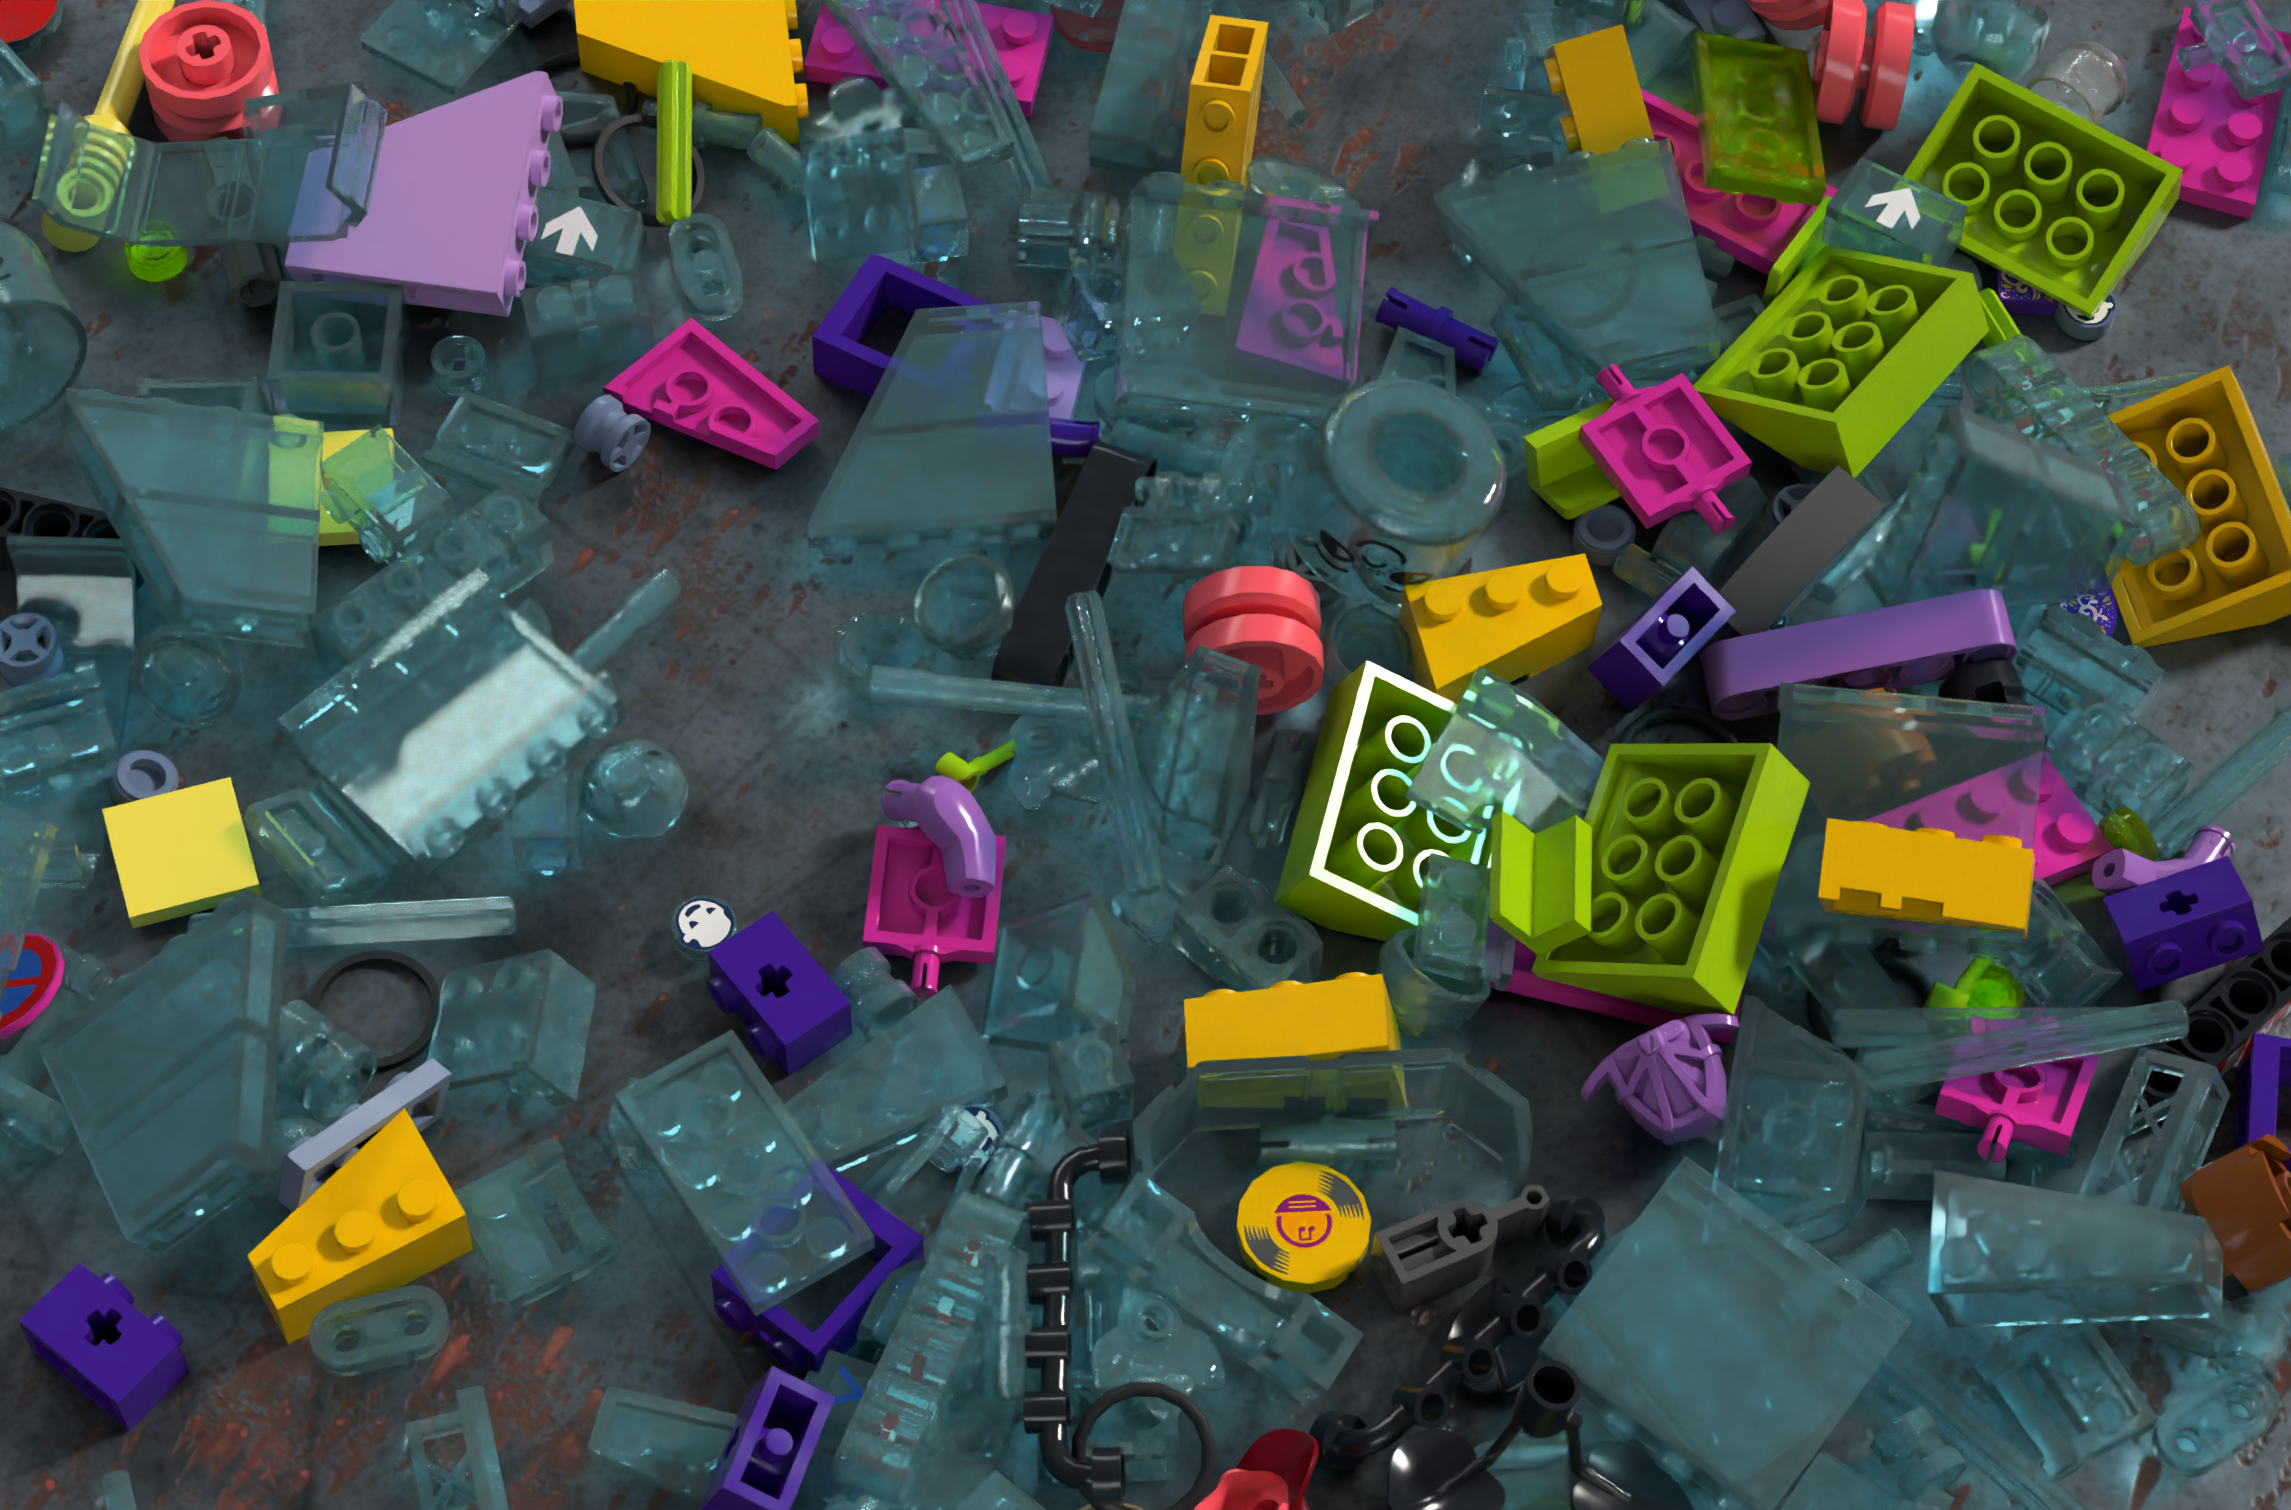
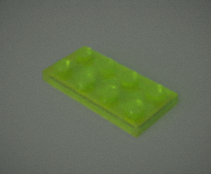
(1757, 119)

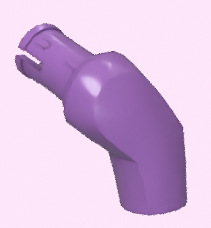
(954, 824)
(2125, 870)

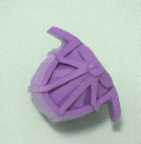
(1669, 1078)

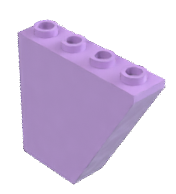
(450, 202)

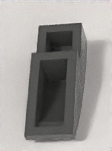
(1799, 553)

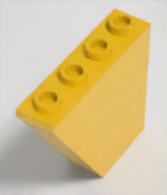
(733, 46)
(1224, 101)

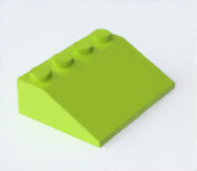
(2045, 189)
(1845, 356)
(1356, 835)
(1681, 872)

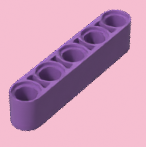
(1857, 651)

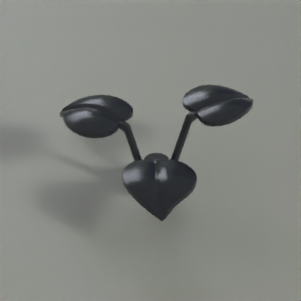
(1442, 1470)

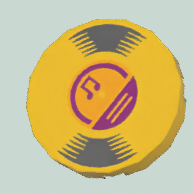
(1303, 1227)

